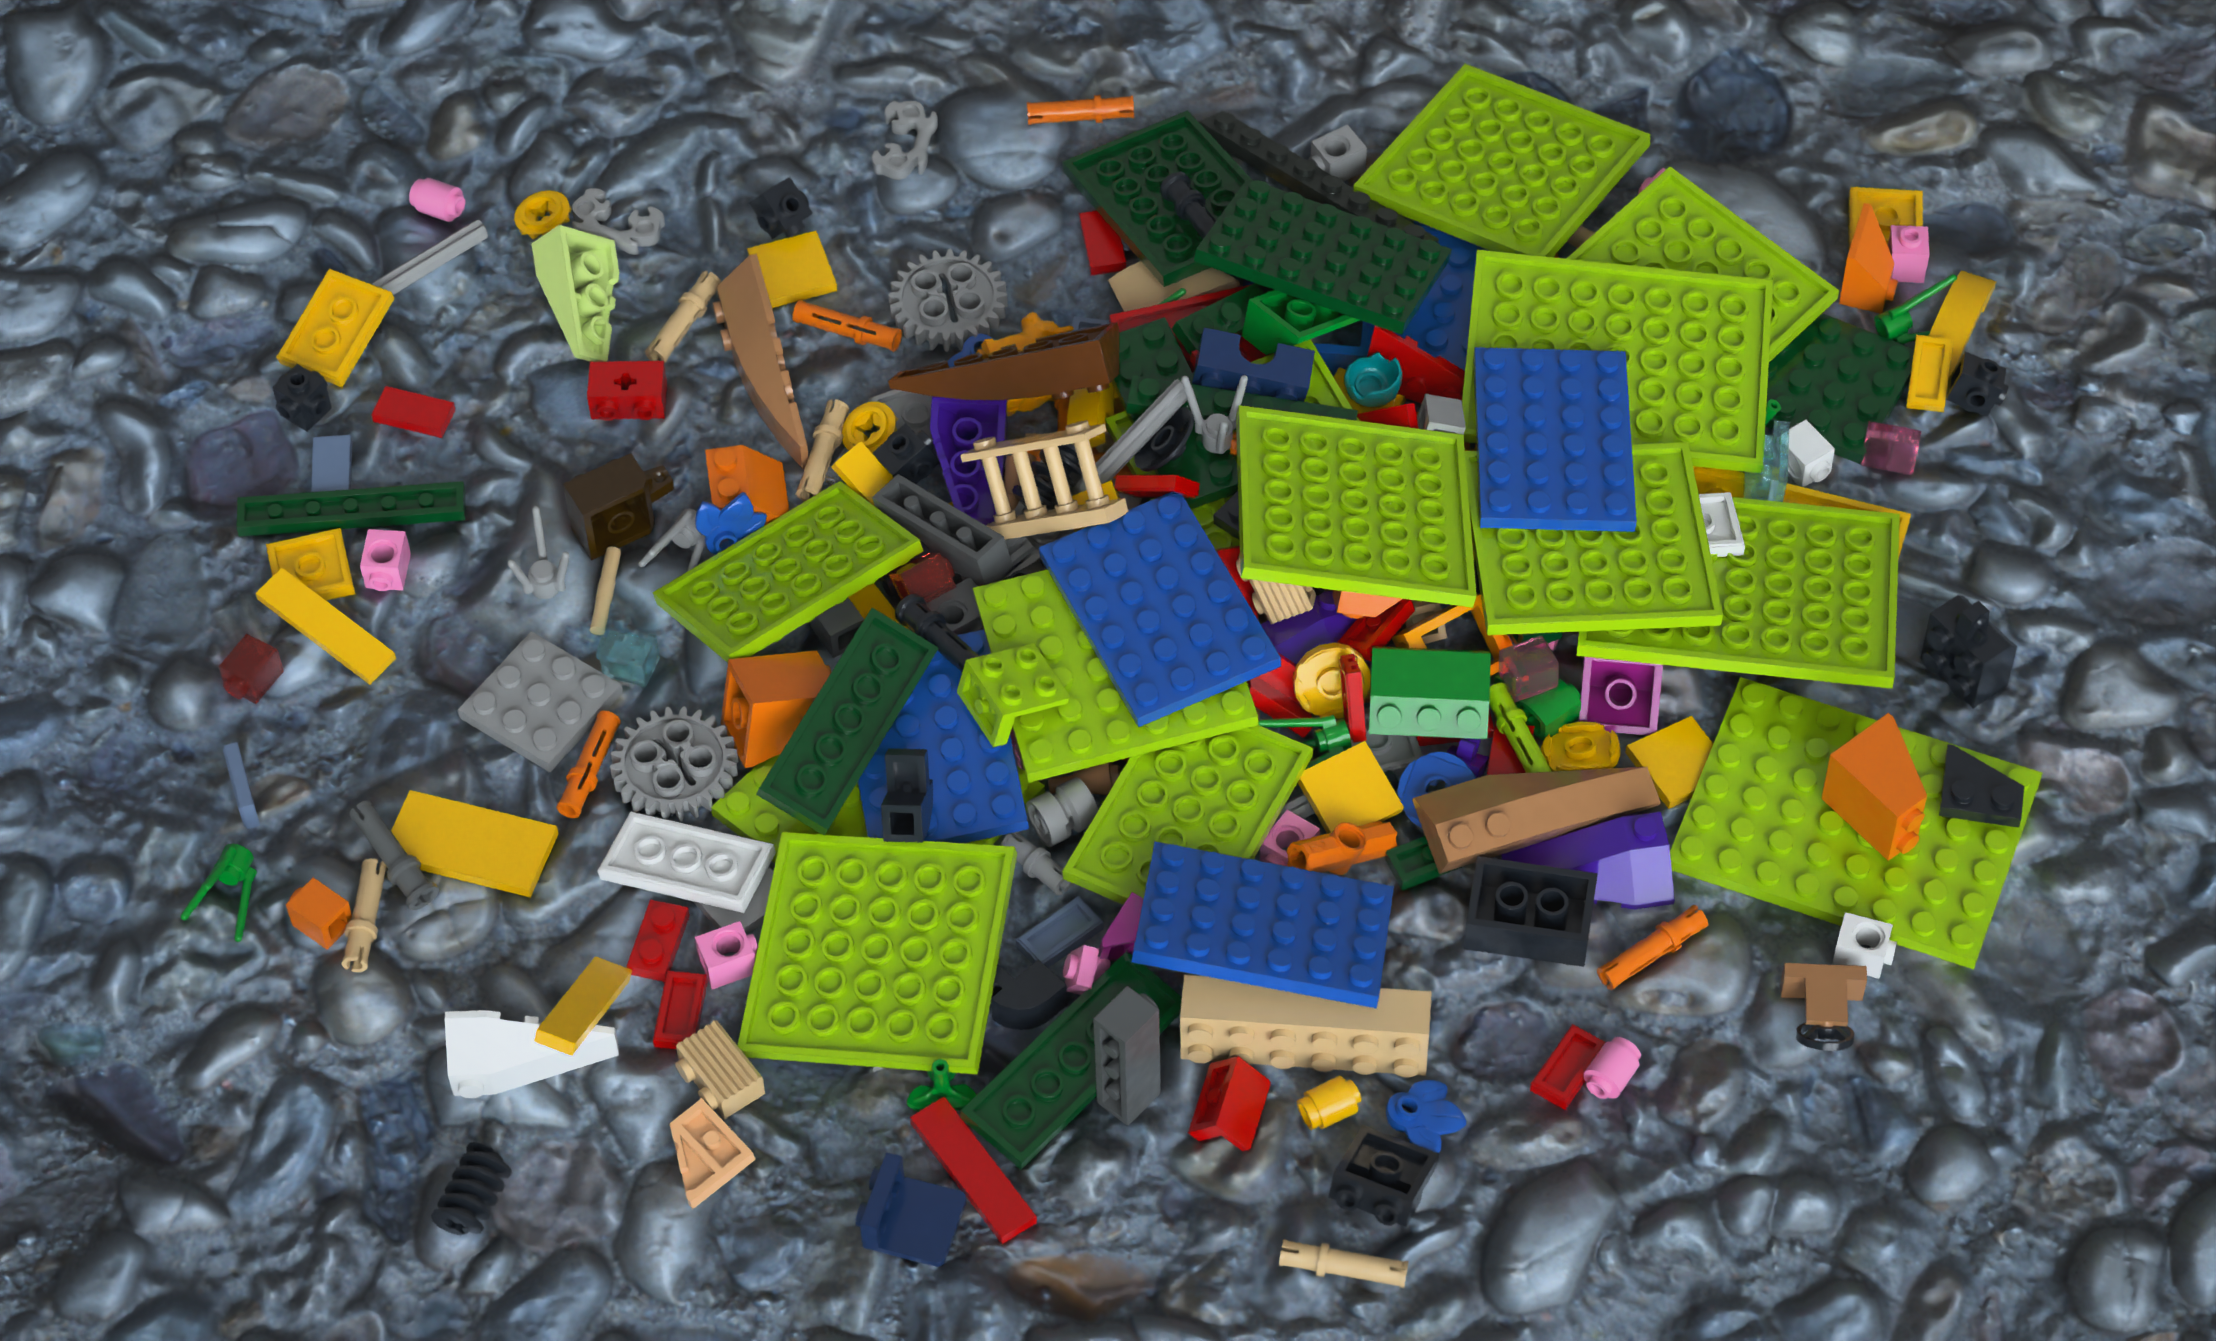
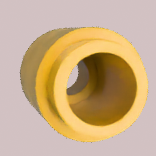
(1329, 1103)

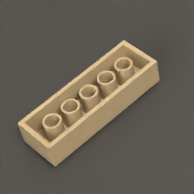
(1304, 1031)

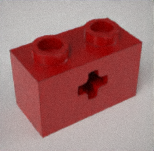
(627, 390)

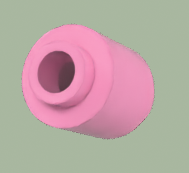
(437, 199)
(1612, 1068)

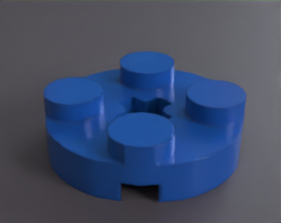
(1429, 771)

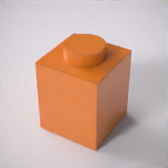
(319, 913)

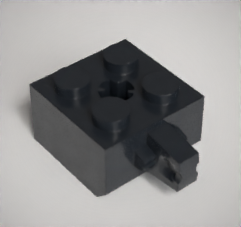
(1967, 650)

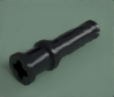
(1187, 202)
(932, 627)

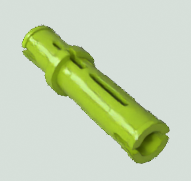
(1512, 723)

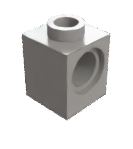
(1339, 153)
(1441, 415)

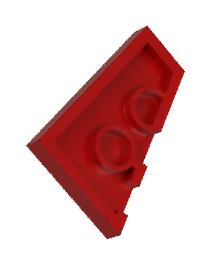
(1420, 370)

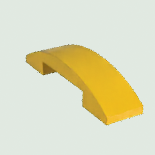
(1961, 311)

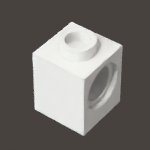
(1808, 455)
(1864, 931)

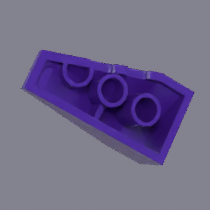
(953, 430)
(1308, 630)
(1625, 852)

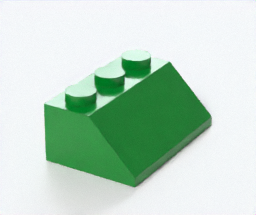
(1287, 320)
(1429, 692)

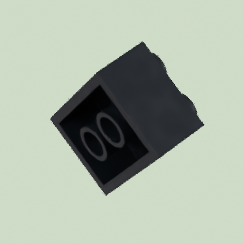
(1530, 911)

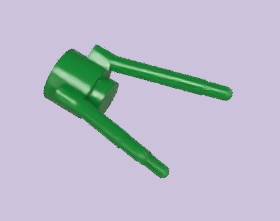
(1896, 321)
(1331, 737)
(229, 869)

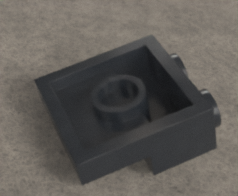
(1382, 1176)

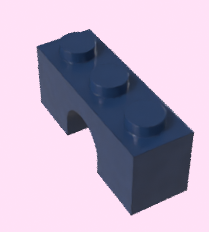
(1222, 365)

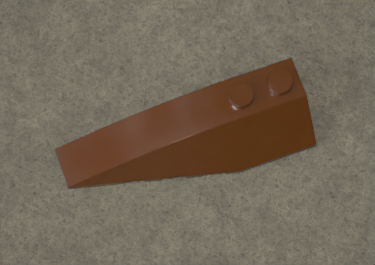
(1048, 367)

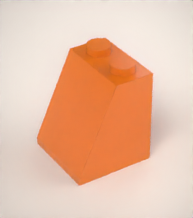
(768, 700)
(1877, 788)

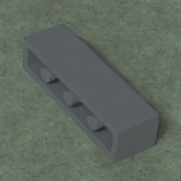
(965, 542)
(1127, 1055)

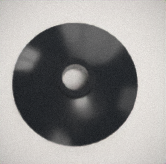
(1167, 443)

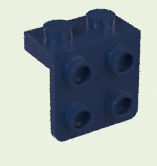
(909, 1215)

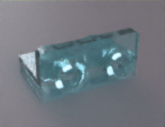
(1772, 480)

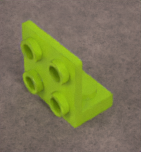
(1008, 686)

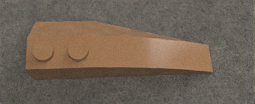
(759, 354)
(1523, 809)

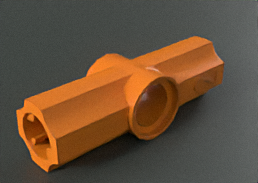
(1342, 847)

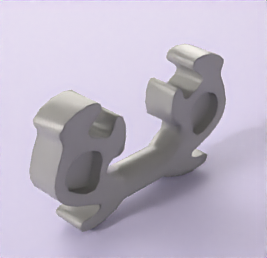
(903, 118)
(593, 208)

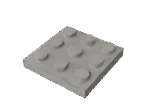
(540, 701)

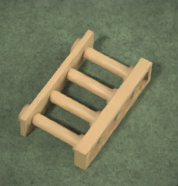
(1036, 517)

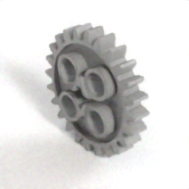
(922, 307)
(646, 782)

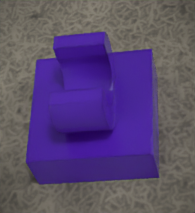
(1468, 753)

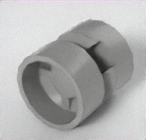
(1066, 810)

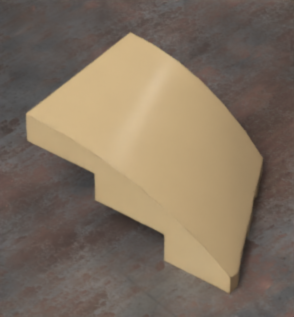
(1139, 288)

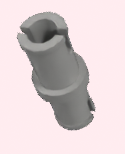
(1037, 862)

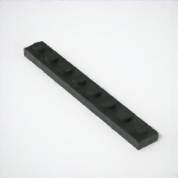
(1301, 174)

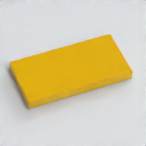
(474, 842)

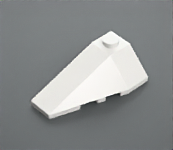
(501, 1055)

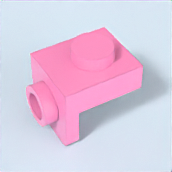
(1083, 969)

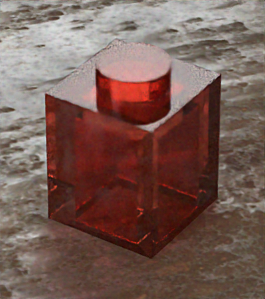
(925, 576)
(250, 669)

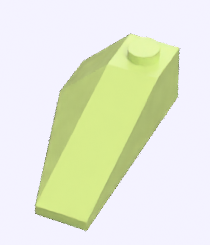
(578, 281)

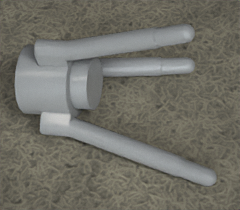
(1217, 428)
(684, 535)
(543, 576)

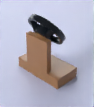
(1826, 997)

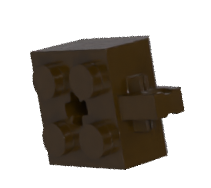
(614, 503)

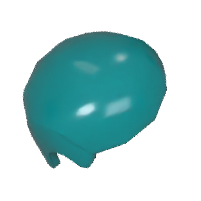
(1373, 380)

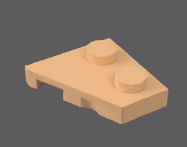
(707, 1151)

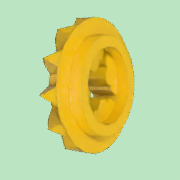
(537, 206)
(862, 419)

